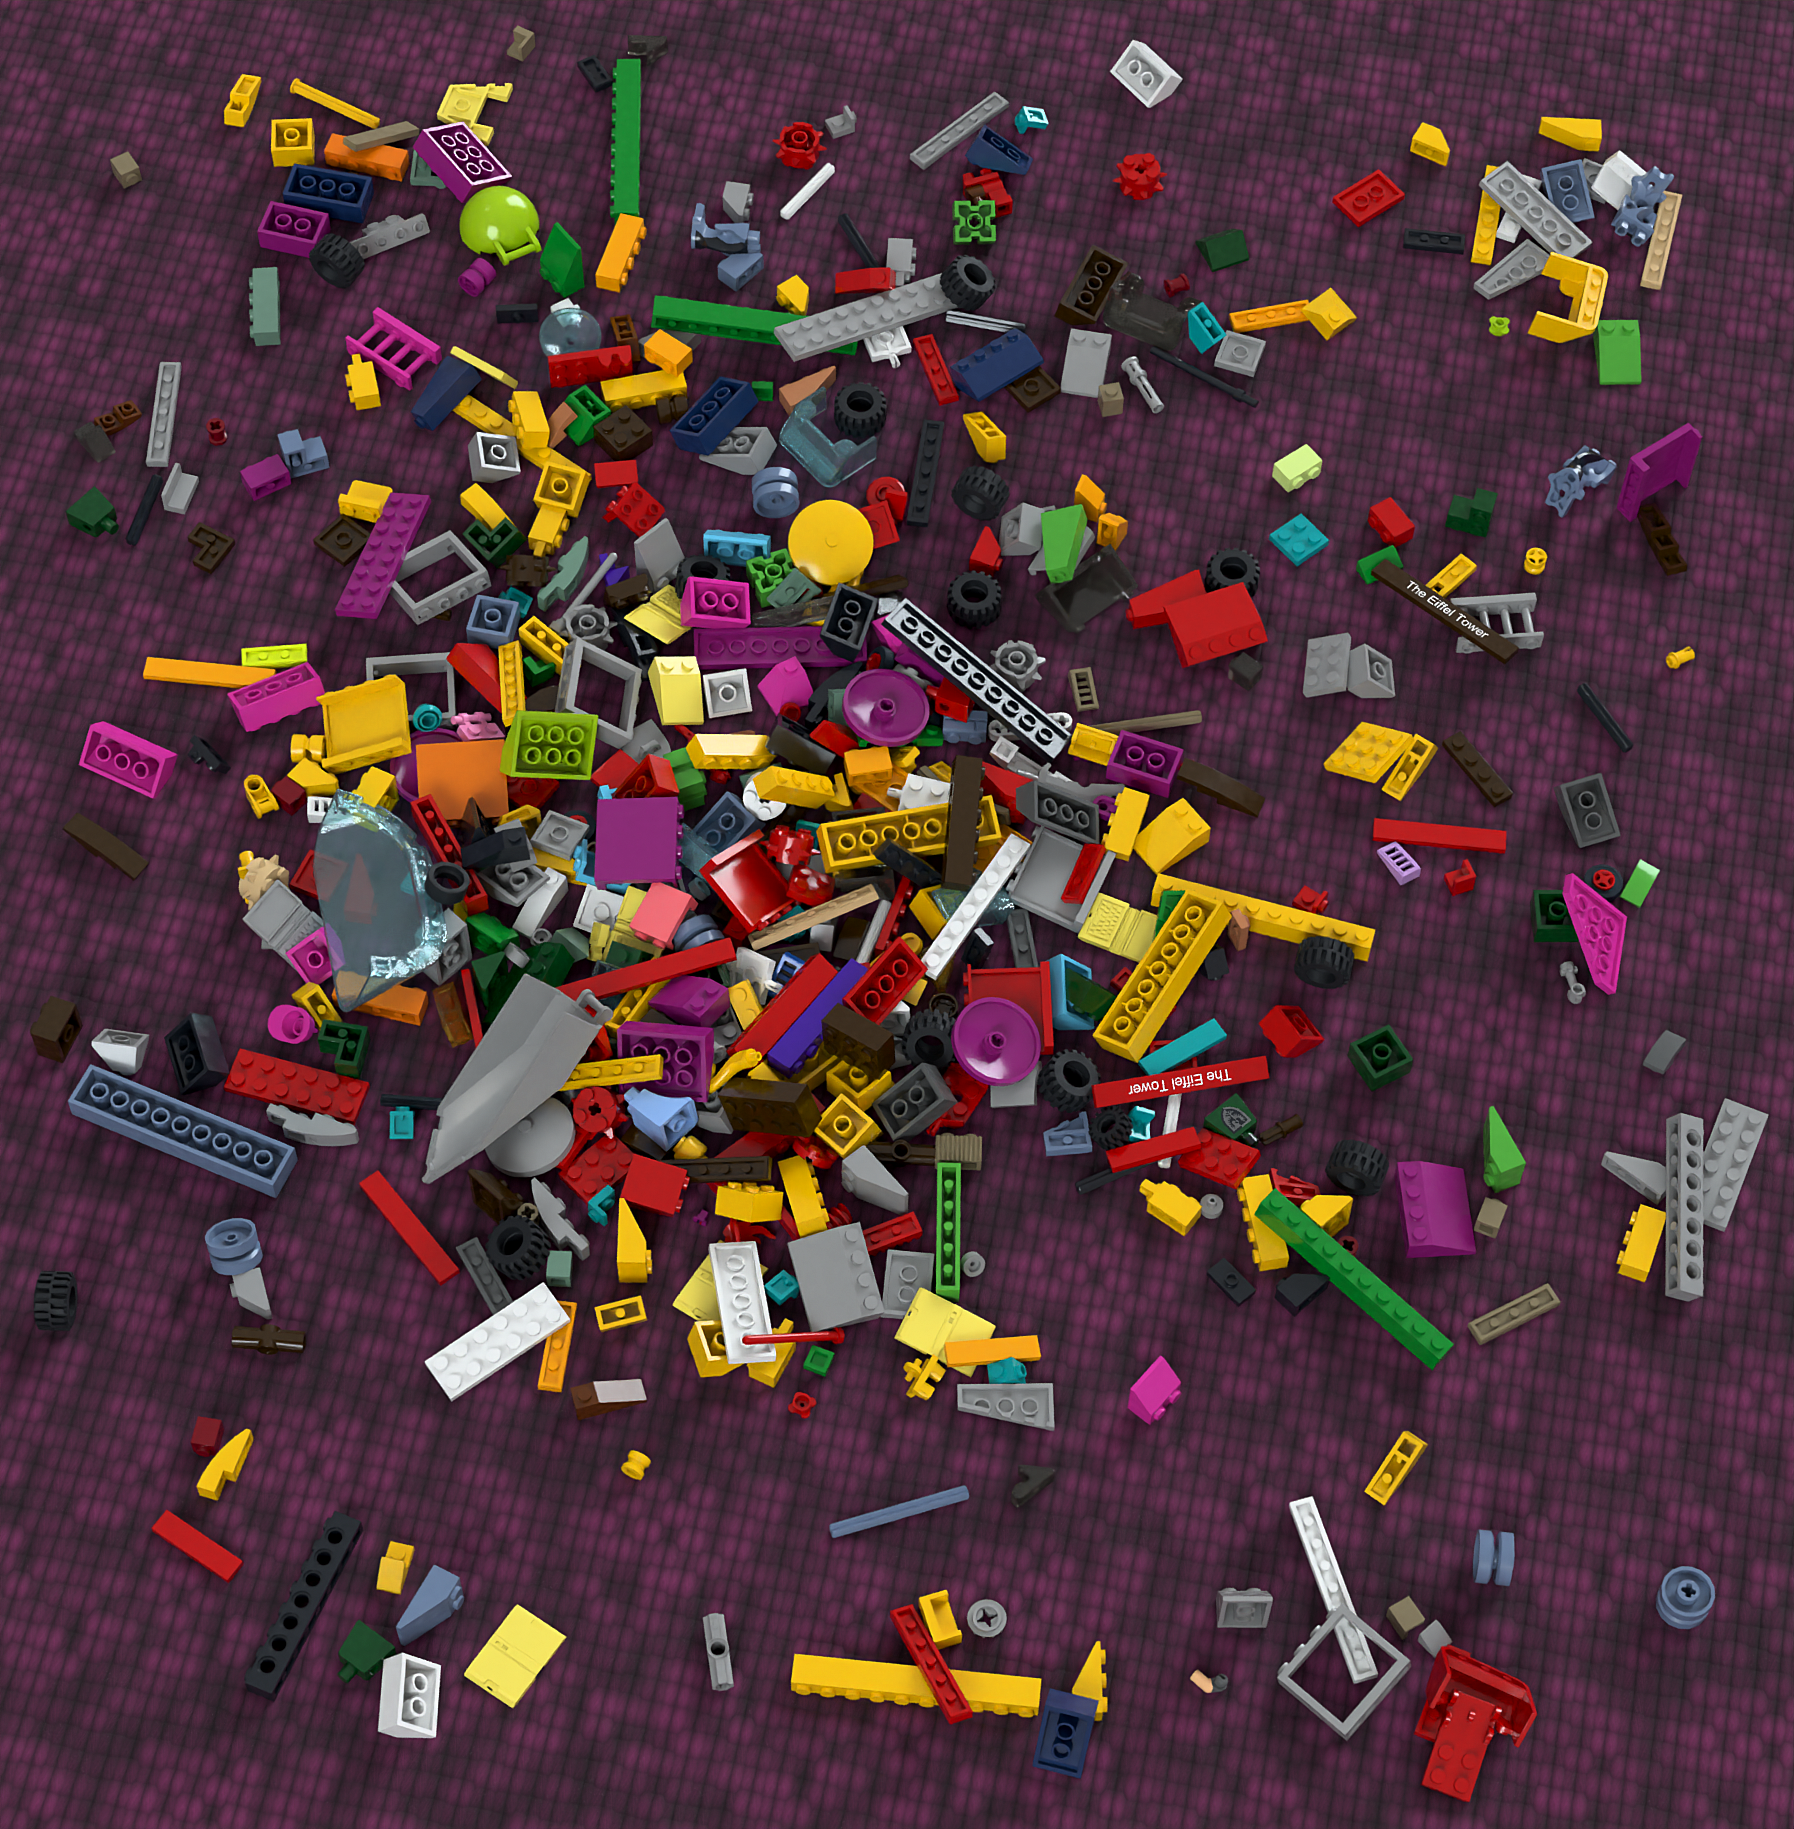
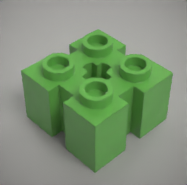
(983, 213)
(768, 573)
(688, 779)

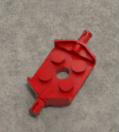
(971, 1092)

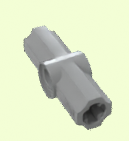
(719, 1664)

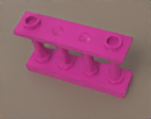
(397, 332)

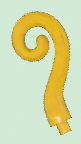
(739, 1061)

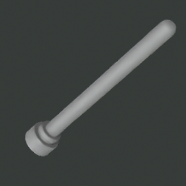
(560, 624)

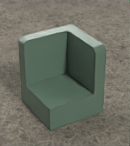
(559, 1268)

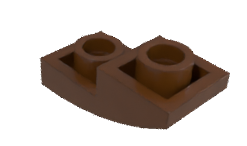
(121, 417)

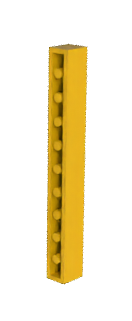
(1276, 919)
(906, 1684)

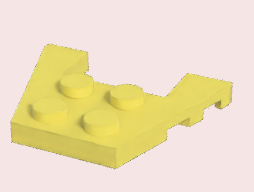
(465, 104)

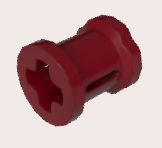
(1176, 285)
(216, 431)
(1349, 1244)

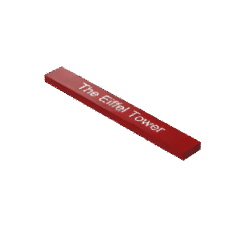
(1180, 1081)

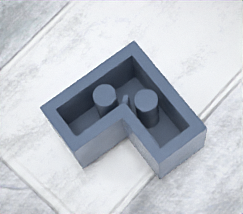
(302, 456)

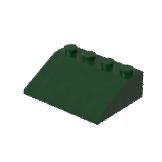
(547, 963)

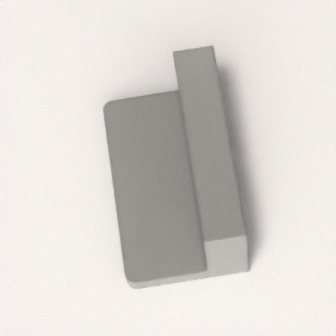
(179, 490)

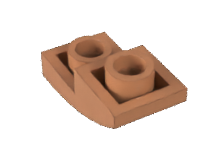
(558, 422)

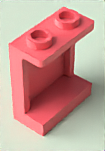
(661, 915)

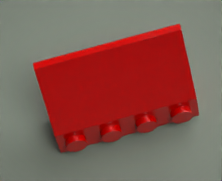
(1214, 624)

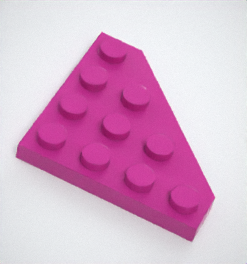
(1599, 931)

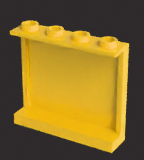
(365, 724)

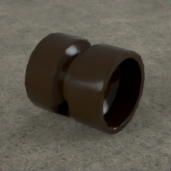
(671, 408)
(944, 1003)

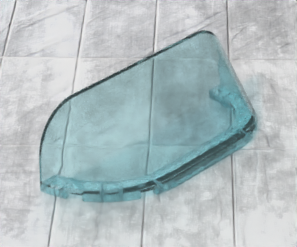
(374, 900)

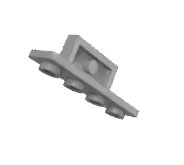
(389, 234)

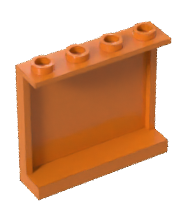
(463, 771)

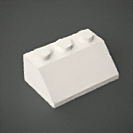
(1145, 74)
(409, 1697)

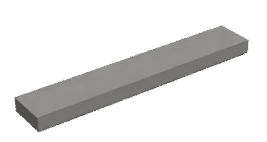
(959, 130)
(163, 414)

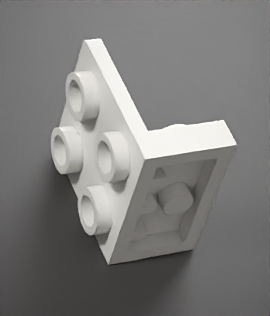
(1615, 178)

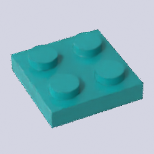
(1299, 539)

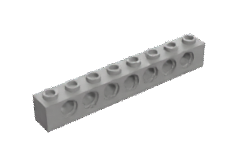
(1684, 1207)

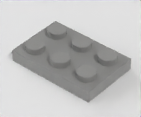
(1327, 665)
(903, 1277)

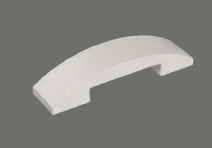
(1010, 759)

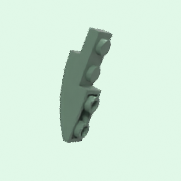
(571, 571)

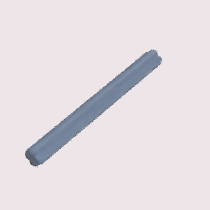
(899, 1511)

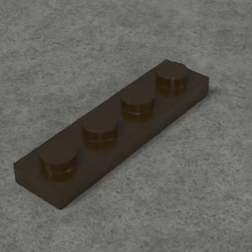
(1477, 769)

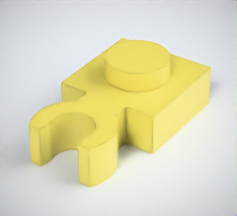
(599, 937)

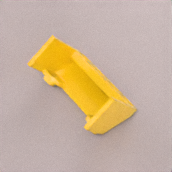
(1586, 286)

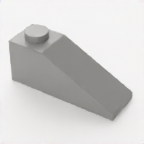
(1640, 1174)

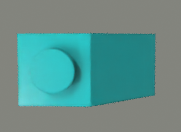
(1204, 328)

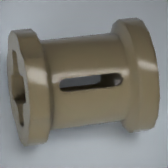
(532, 1212)

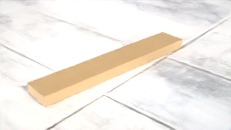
(1661, 241)
(813, 917)

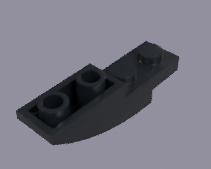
(636, 639)
(819, 699)

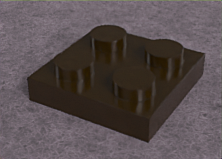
(1033, 389)
(342, 540)

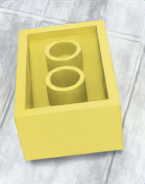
(677, 690)

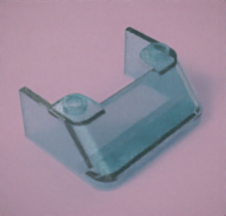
(822, 458)

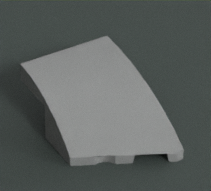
(1019, 1094)

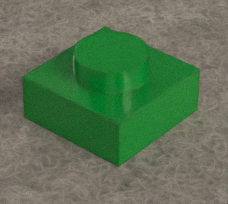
(763, 390)
(819, 1360)

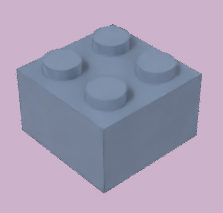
(493, 621)

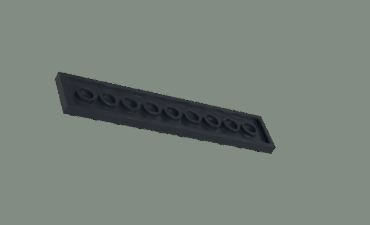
(977, 680)

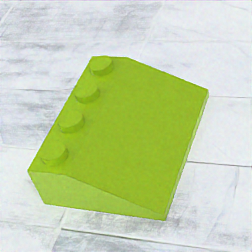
(550, 745)

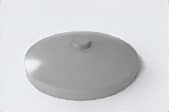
(535, 1141)

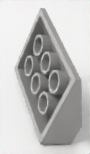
(836, 1278)

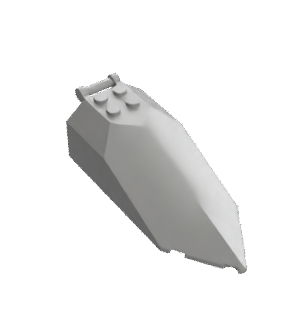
(513, 1070)

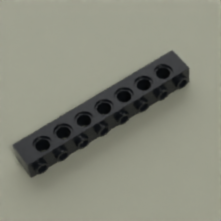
(269, 1684)

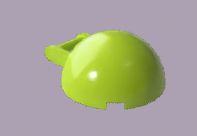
(499, 222)

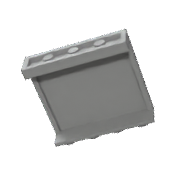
(1045, 875)

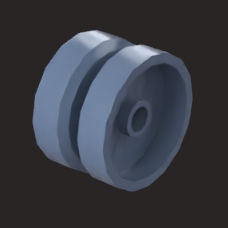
(775, 492)
(696, 932)
(233, 1246)
(1496, 1557)
(1685, 1597)

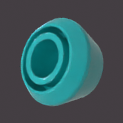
(427, 718)

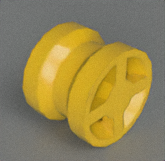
(1537, 555)
(636, 1465)

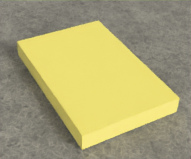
(484, 367)

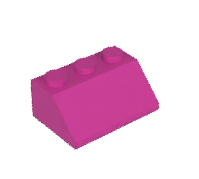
(715, 604)

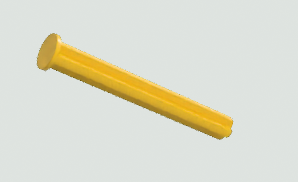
(334, 104)

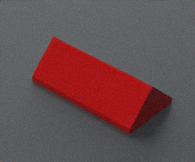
(885, 982)

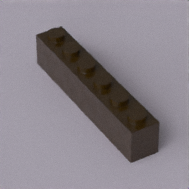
(962, 823)

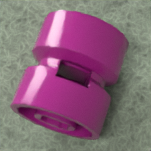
(477, 277)

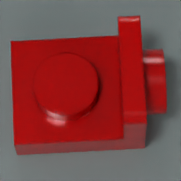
(1311, 901)

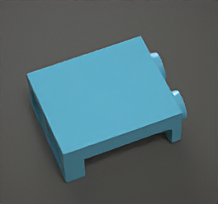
(585, 868)

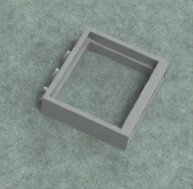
(448, 597)
(580, 649)
(417, 665)
(1373, 1698)

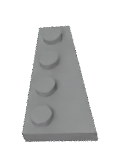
(1516, 268)
(1014, 1403)

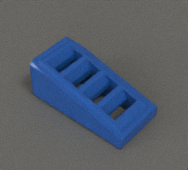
(777, 973)

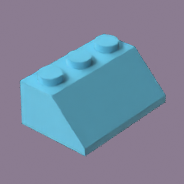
(736, 547)
(1063, 1014)

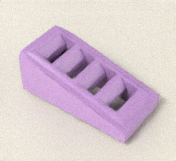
(1401, 876)

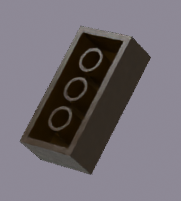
(770, 1106)

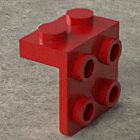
(635, 509)

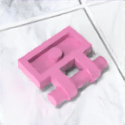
(479, 730)

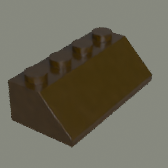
(1090, 287)

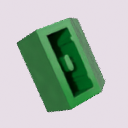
(589, 412)

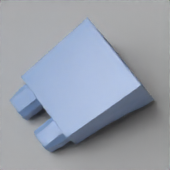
(660, 1116)

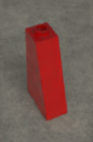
(1148, 607)
(479, 668)

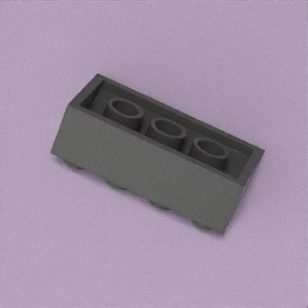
(1059, 811)

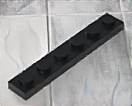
(925, 473)

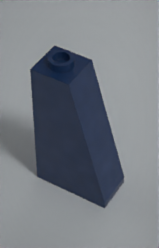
(444, 392)

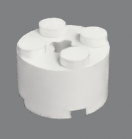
(761, 808)

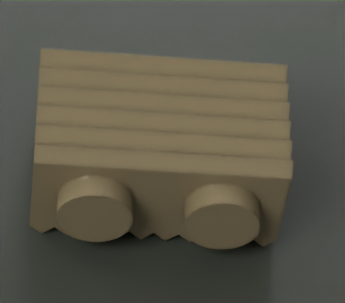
(959, 1149)

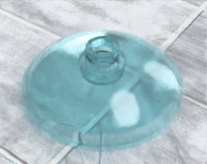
(567, 326)

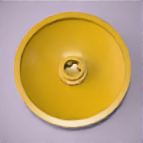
(830, 542)

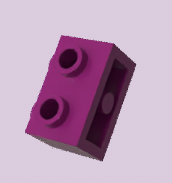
(265, 477)

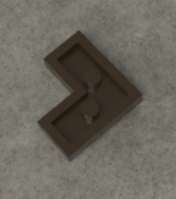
(214, 547)

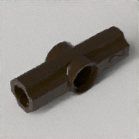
(915, 1153)
(268, 1339)

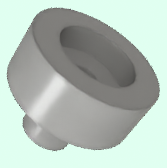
(698, 889)
(1211, 1206)
(972, 1264)

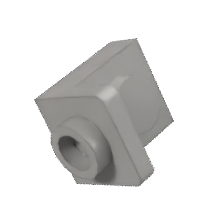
(841, 124)

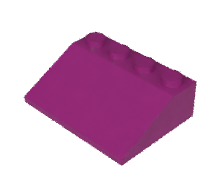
(460, 159)
(686, 1056)
(1433, 1210)

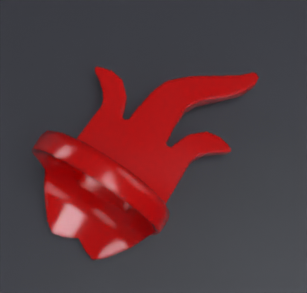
(744, 1232)

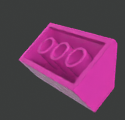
(277, 697)
(127, 759)

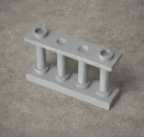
(1502, 605)

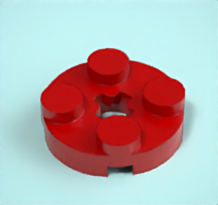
(816, 1149)

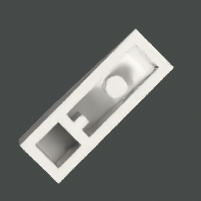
(541, 904)

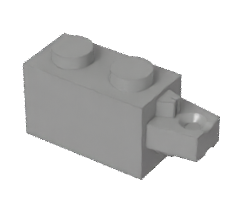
(900, 258)

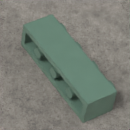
(266, 306)

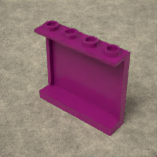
(1657, 467)
(638, 841)

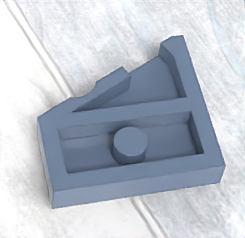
(1068, 1137)

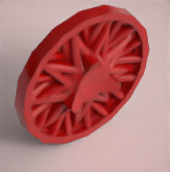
(877, 489)

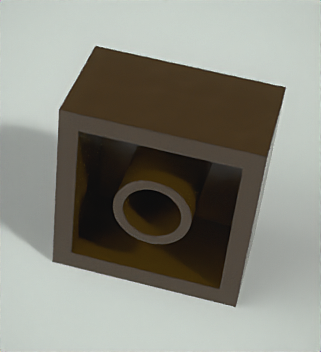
(623, 435)
(56, 1029)

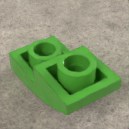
(1639, 883)

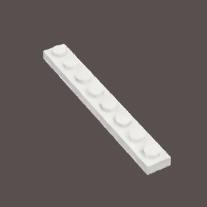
(974, 905)
(1332, 1587)

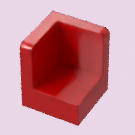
(1461, 879)

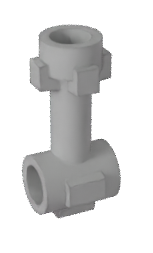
(1576, 990)

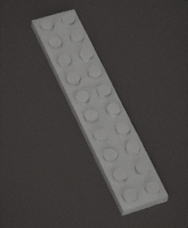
(863, 318)

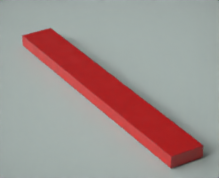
(654, 970)

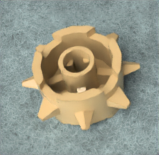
(260, 877)

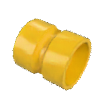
(311, 748)

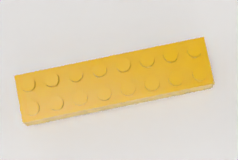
(920, 830)
(1162, 975)

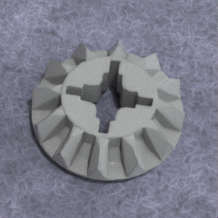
(993, 1610)

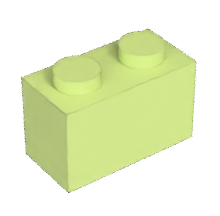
(1297, 468)

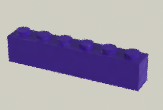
(806, 1033)

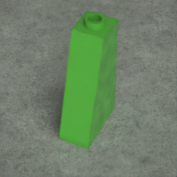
(1062, 541)

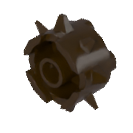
(527, 569)

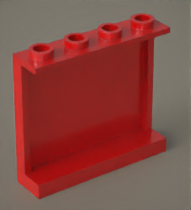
(749, 883)
(1023, 986)

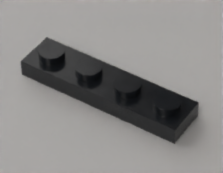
(908, 864)

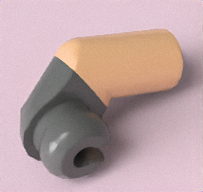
(1210, 1685)

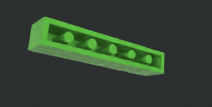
(948, 1231)

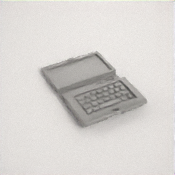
(282, 919)

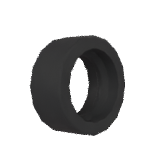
(442, 894)

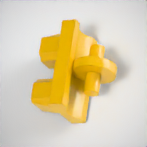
(929, 1369)

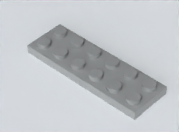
(1534, 212)
(1728, 1159)

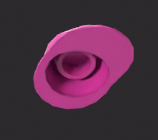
(291, 1024)

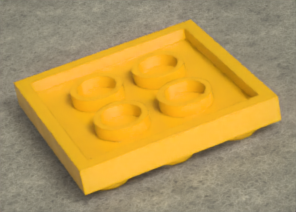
(1368, 752)

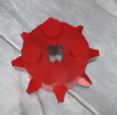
(799, 145)
(1139, 176)
(790, 846)
(611, 1114)

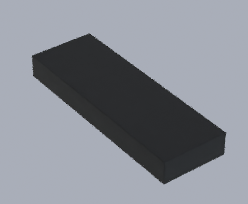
(1434, 241)

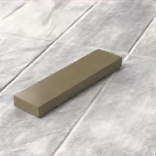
(380, 136)
(1513, 1314)

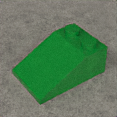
(562, 262)

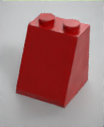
(654, 1186)

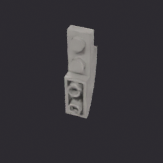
(320, 1131)
(553, 1220)

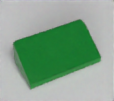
(1368, 563)

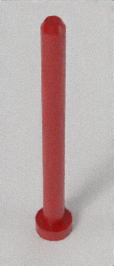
(836, 1335)

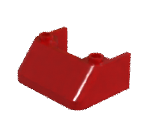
(1486, 1683)

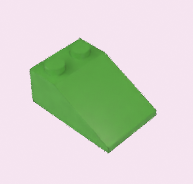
(1618, 352)
(1501, 1156)

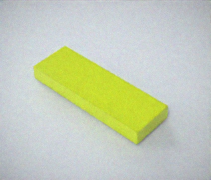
(275, 656)

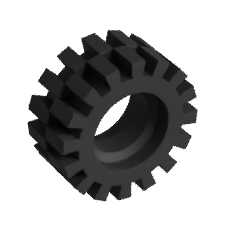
(1117, 1134)

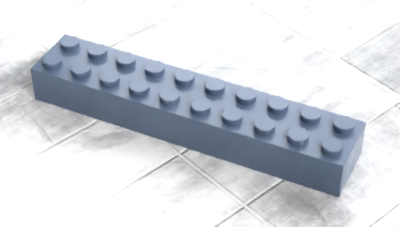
(183, 1131)

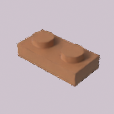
(1238, 929)

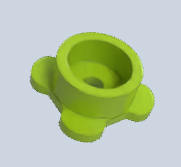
(1499, 326)

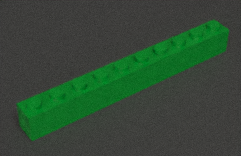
(627, 138)
(725, 321)
(1353, 1279)

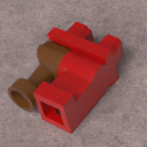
(987, 187)

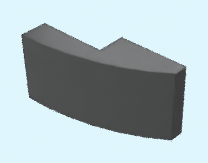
(1664, 1051)

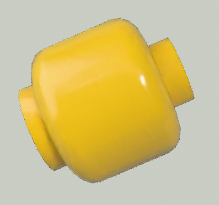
(689, 1149)

